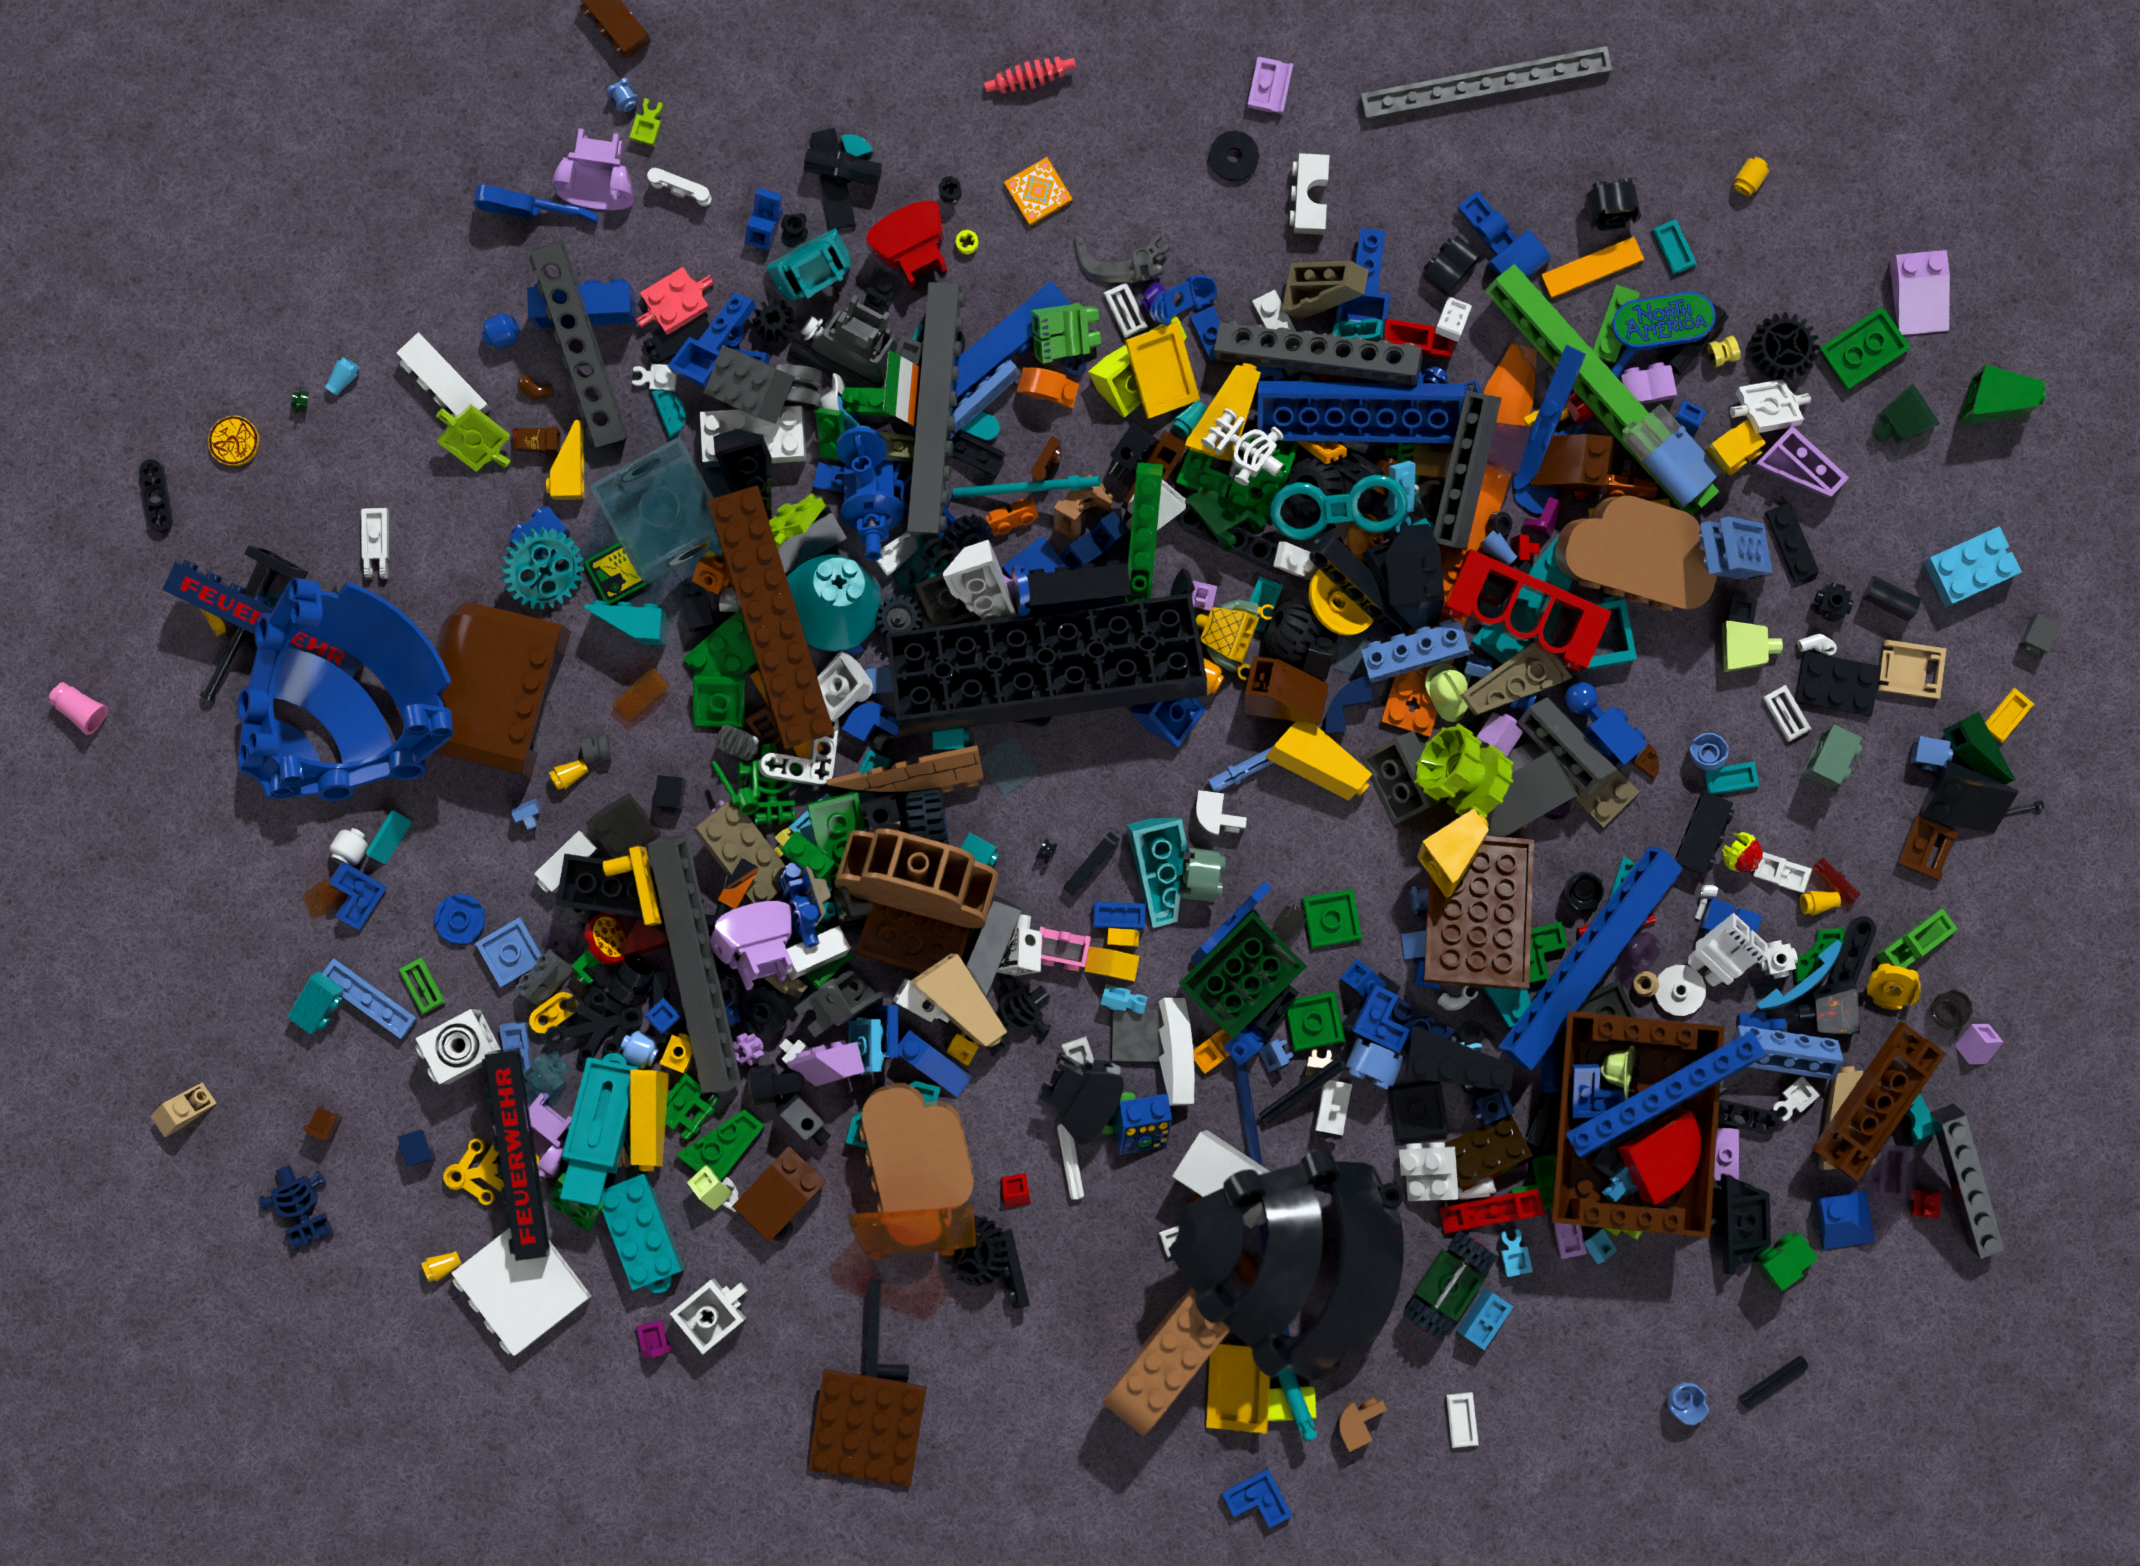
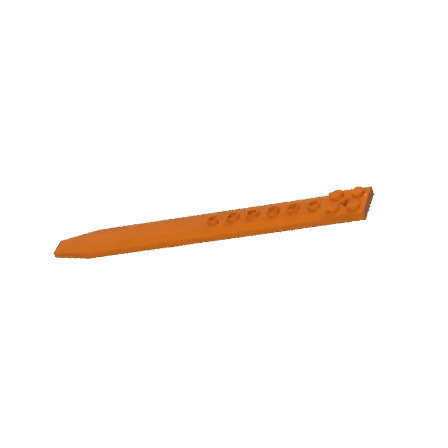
(1515, 385)

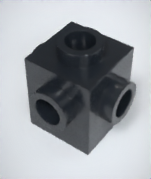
(1825, 605)

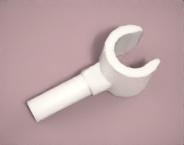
(1709, 892)

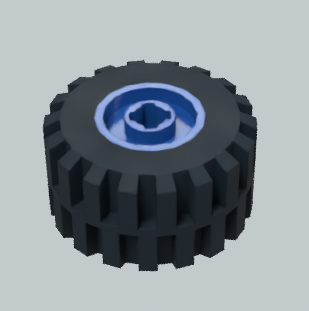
(927, 815)

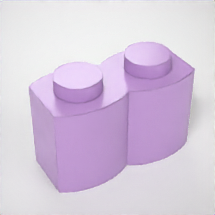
(1651, 384)

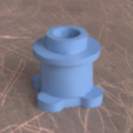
(623, 95)
(1418, 899)

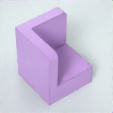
(1979, 1044)

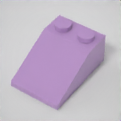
(1921, 292)

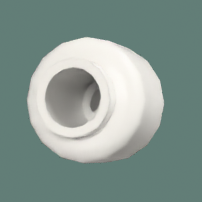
(348, 847)

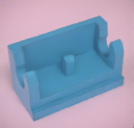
(1484, 1318)

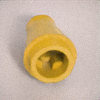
(567, 774)
(1817, 901)
(440, 1266)

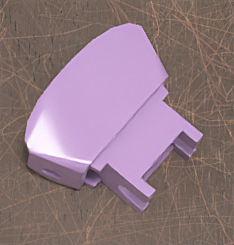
(596, 176)
(758, 934)
(548, 1136)

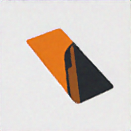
(738, 883)

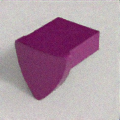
(1548, 518)
(653, 1339)

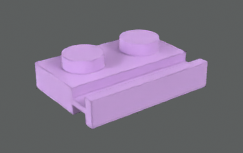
(1270, 85)

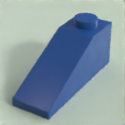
(933, 1063)

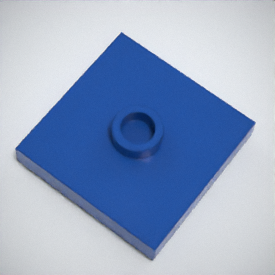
(889, 1021)

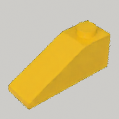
(567, 472)

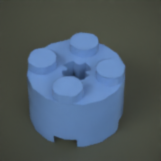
(1374, 1063)

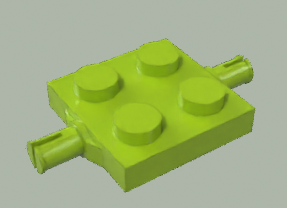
(473, 437)
(795, 518)

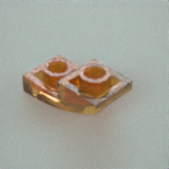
(641, 694)

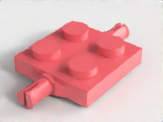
(674, 301)

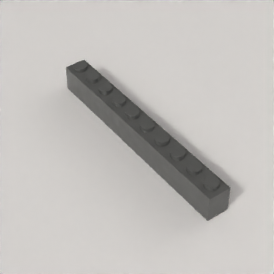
(935, 410)
(694, 963)

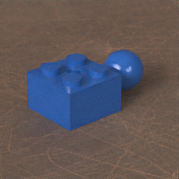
(1609, 729)

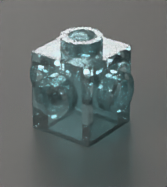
(547, 1072)

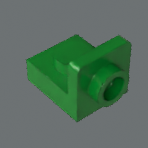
(586, 961)

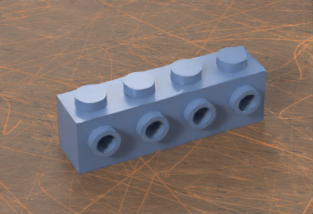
(1415, 651)
(1796, 1053)

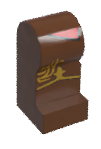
(536, 440)

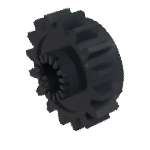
(964, 533)

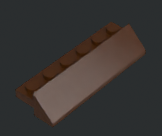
(1878, 1101)

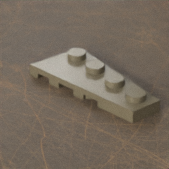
(1515, 679)

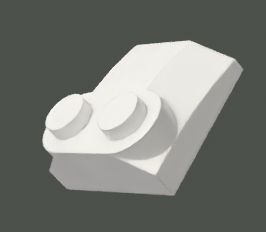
(843, 684)

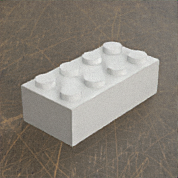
(783, 439)

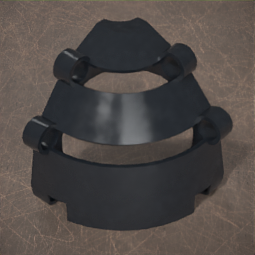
(1366, 1277)

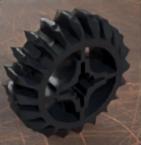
(1792, 352)
(987, 1255)

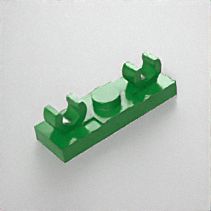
(864, 401)

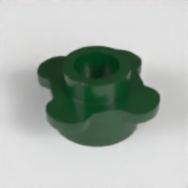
(300, 400)

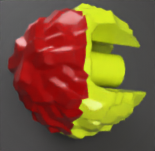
(1744, 853)

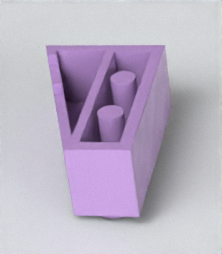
(1802, 464)

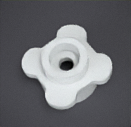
(812, 328)

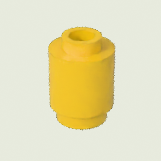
(1751, 176)

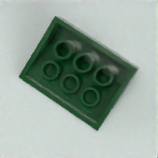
(1242, 975)

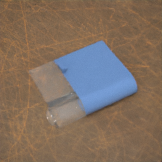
(1671, 454)

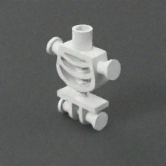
(1268, 441)

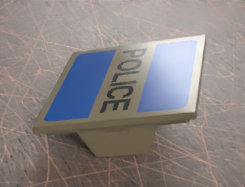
(816, 890)

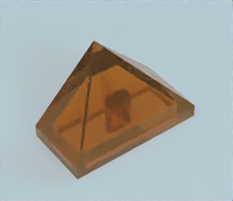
(323, 898)

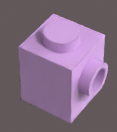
(1500, 733)

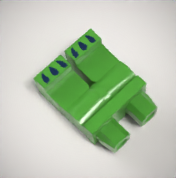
(1064, 331)

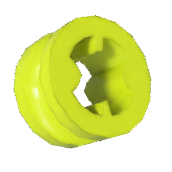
(963, 235)

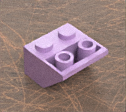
(828, 1062)

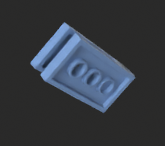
(1735, 548)

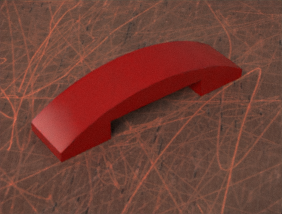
(1492, 1210)

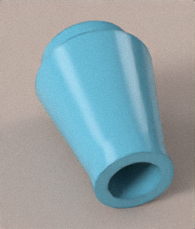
(342, 375)

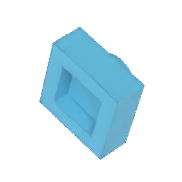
(1600, 1246)

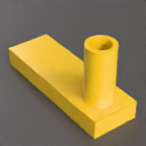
(638, 862)

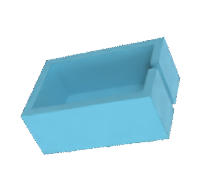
(1972, 567)

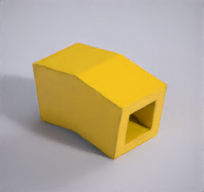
(1123, 937)

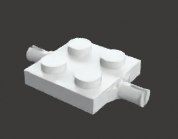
(1770, 406)

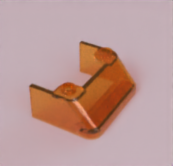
(914, 1230)

